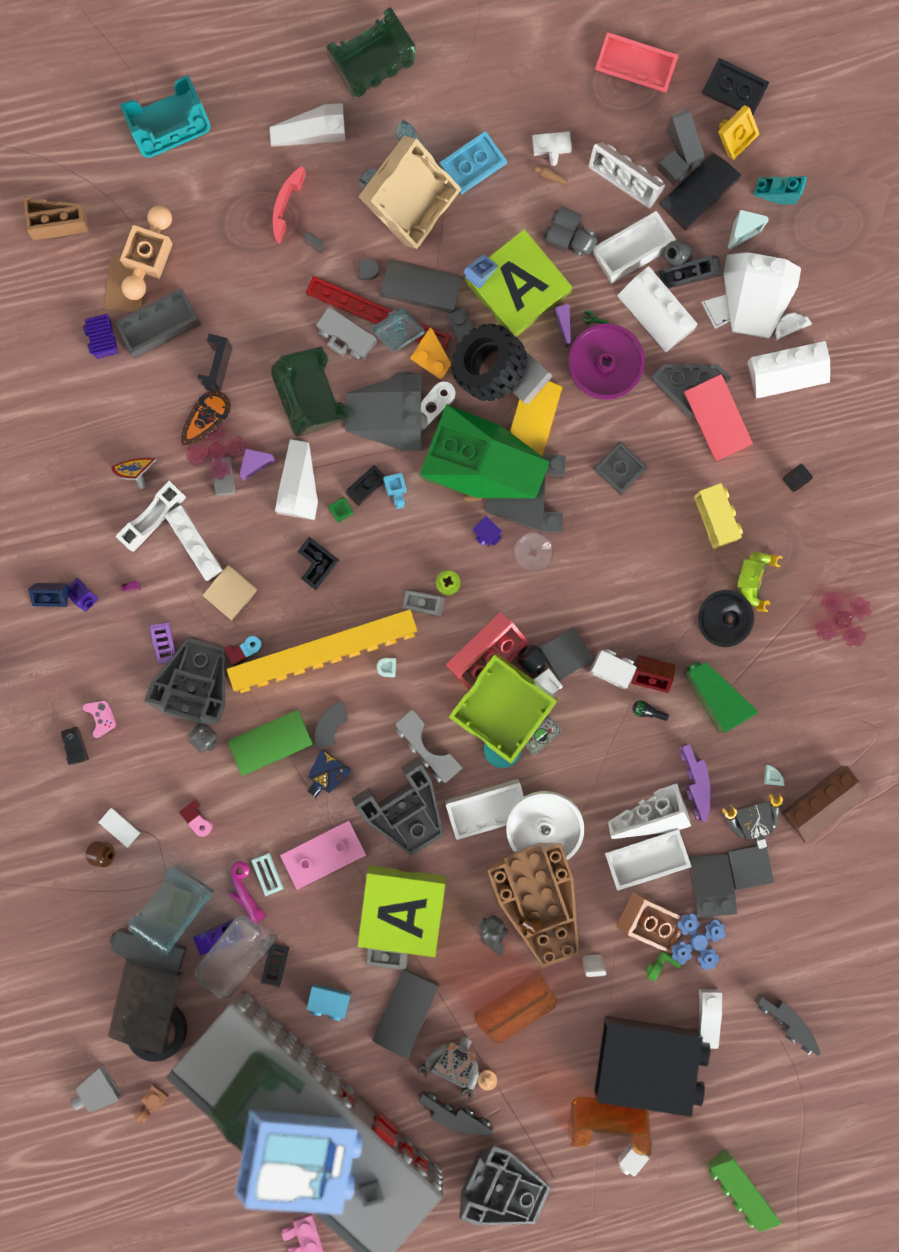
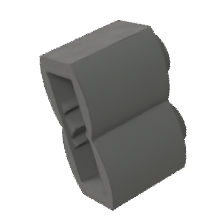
(563, 228)

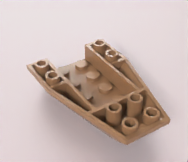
(539, 886)

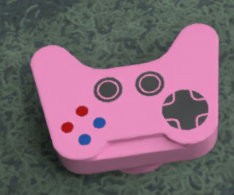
(103, 717)

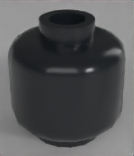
(532, 659)

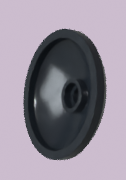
(715, 614)

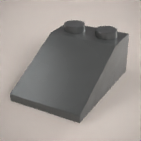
(712, 885)

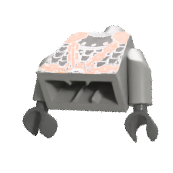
(454, 1064)

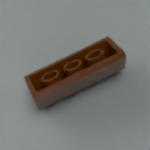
(824, 803)

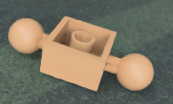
(146, 252)

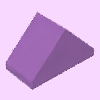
(254, 462)

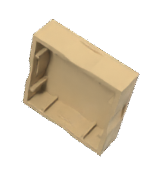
(409, 192)

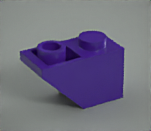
(207, 939)

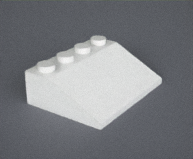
(625, 174)

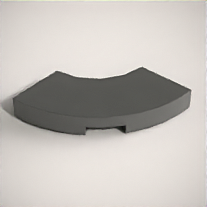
(328, 725)

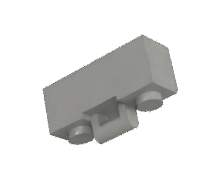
(352, 336)

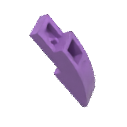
(699, 790)

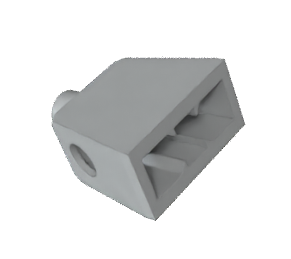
(96, 1091)

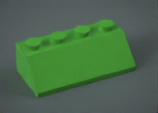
(743, 1191)

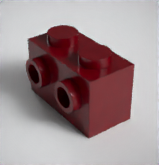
(653, 674)

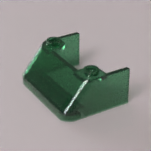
(255, 1072)

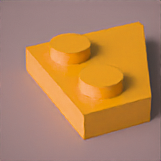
(431, 355)

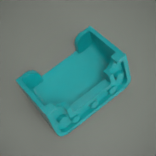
(167, 121)

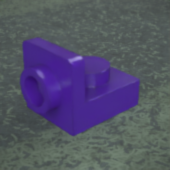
(81, 595)

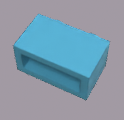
(328, 1002)

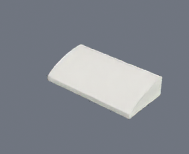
(633, 247)
(483, 809)
(648, 860)

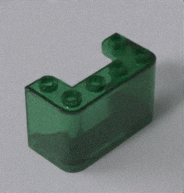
(373, 54)

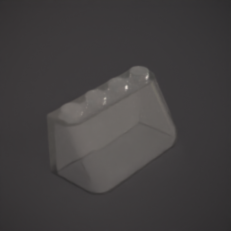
(234, 956)

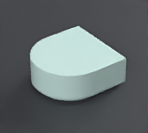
(387, 667)

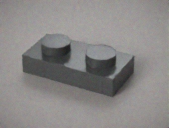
(460, 323)

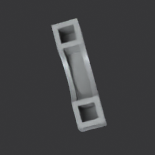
(443, 765)

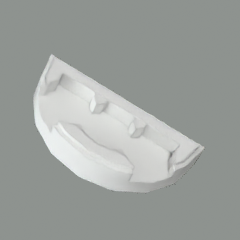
(790, 324)

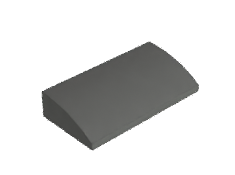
(421, 286)
(157, 323)
(405, 1013)

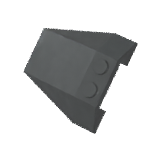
(388, 412)
(191, 684)
(501, 1190)

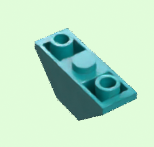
(780, 189)

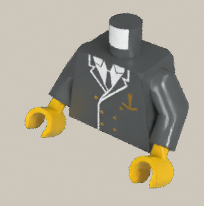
(755, 820)

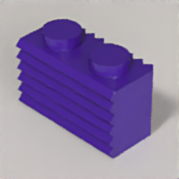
(101, 336)

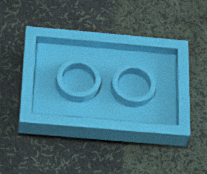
(473, 162)

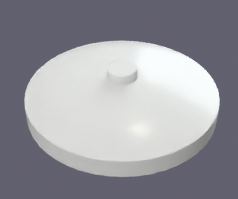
(545, 819)

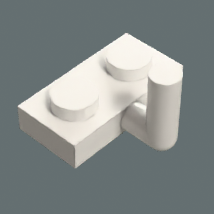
(552, 145)

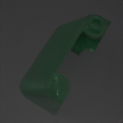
(306, 391)

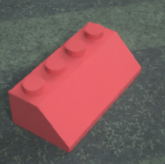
(496, 637)

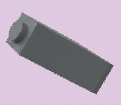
(685, 138)

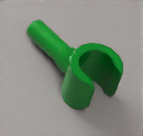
(593, 318)

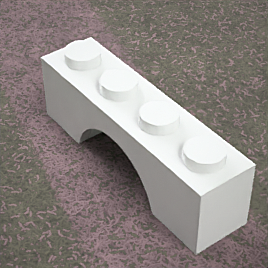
(142, 527)
(193, 543)

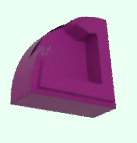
(131, 586)

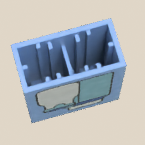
(297, 1162)

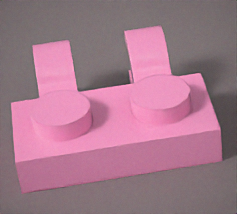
(307, 1235)

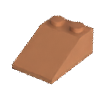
(650, 923)

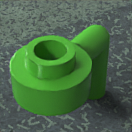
(655, 968)

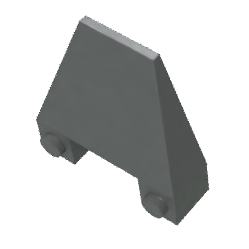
(531, 512)
(407, 816)

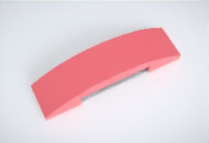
(293, 182)

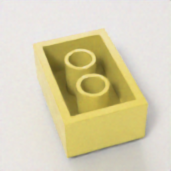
(718, 516)

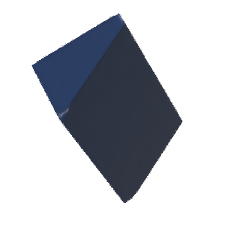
(49, 594)

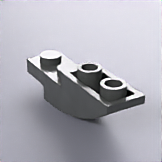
(794, 1028)
(462, 1120)

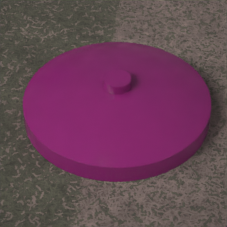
(606, 361)

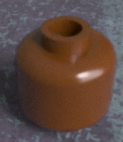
(100, 854)

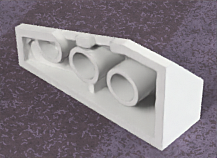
(657, 815)

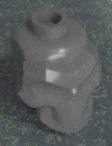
(493, 933)

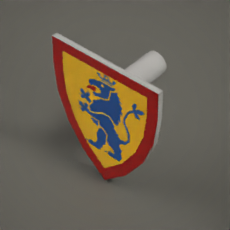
(133, 470)

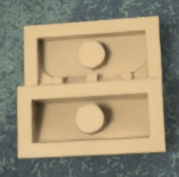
(230, 592)

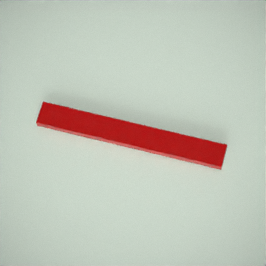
(360, 306)

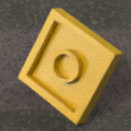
(738, 132)

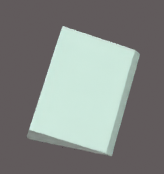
(746, 226)

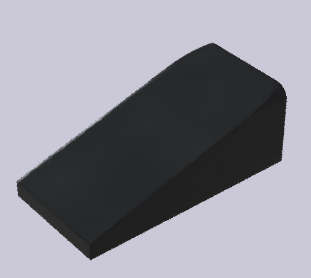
(365, 485)

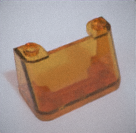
(593, 1117)

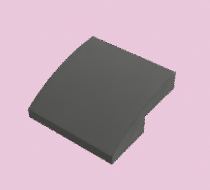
(566, 654)

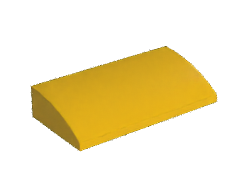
(534, 420)

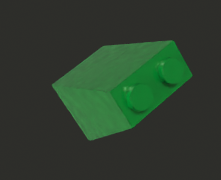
(718, 697)

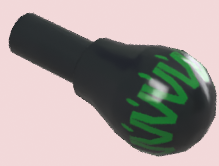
(643, 709)

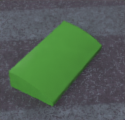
(270, 742)

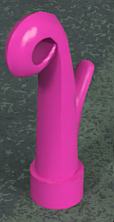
(243, 896)

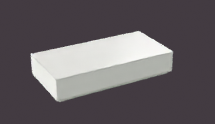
(119, 827)

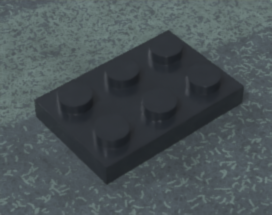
(735, 86)

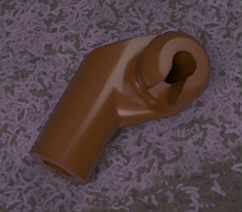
(531, 927)

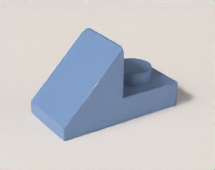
(480, 270)

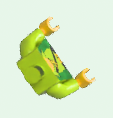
(752, 576)

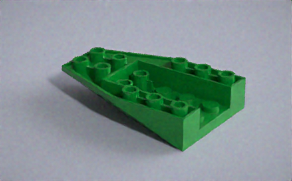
(481, 459)

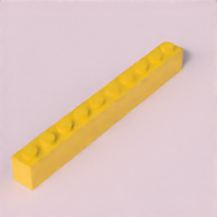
(322, 650)

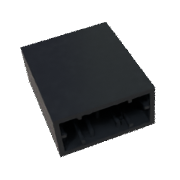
(650, 1066)

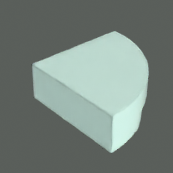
(773, 776)

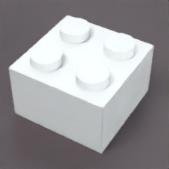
(612, 669)

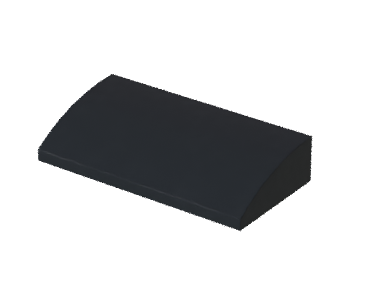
(700, 190)

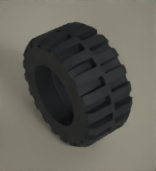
(474, 350)

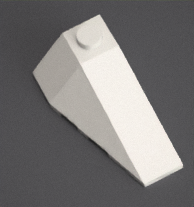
(314, 126)
(297, 487)

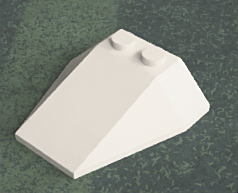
(758, 291)

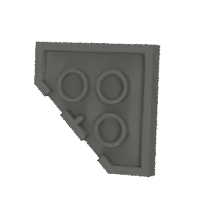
(678, 378)

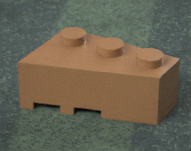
(54, 219)

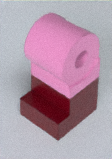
(195, 819)

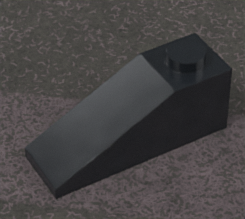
(691, 272)

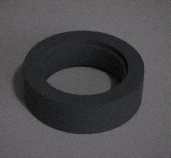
(180, 1034)

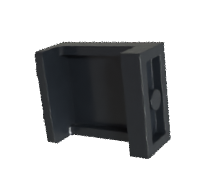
(223, 351)

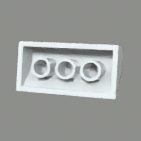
(657, 309)
(790, 369)

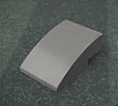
(533, 381)

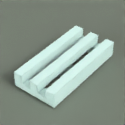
(274, 871)

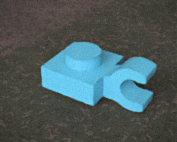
(395, 487)

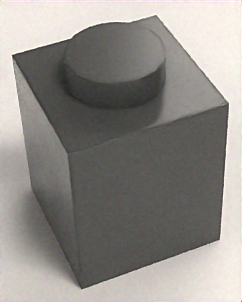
(673, 167)

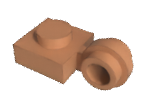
(153, 1100)

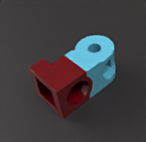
(244, 651)

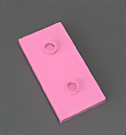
(323, 855)

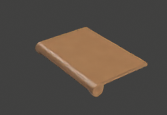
(114, 296)

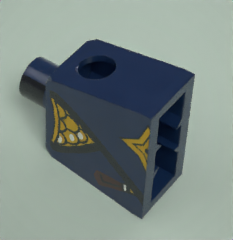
(326, 773)

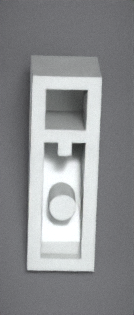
(710, 1016)

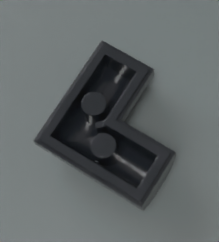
(321, 560)

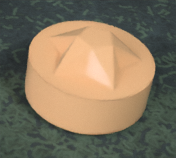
(487, 1079)

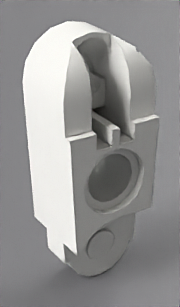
(434, 398)

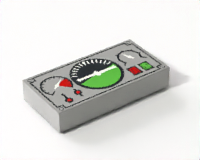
(543, 735)

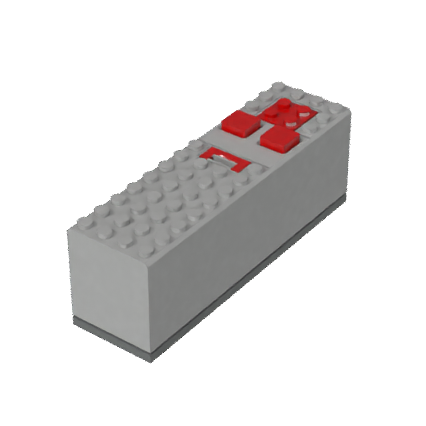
(405, 1175)

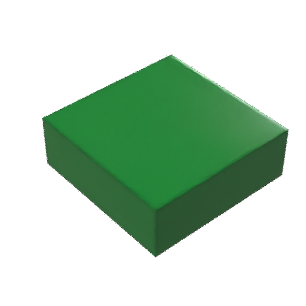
(341, 510)

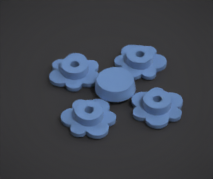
(698, 941)

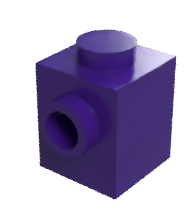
(487, 532)

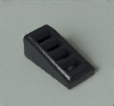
(797, 477)
(276, 983)

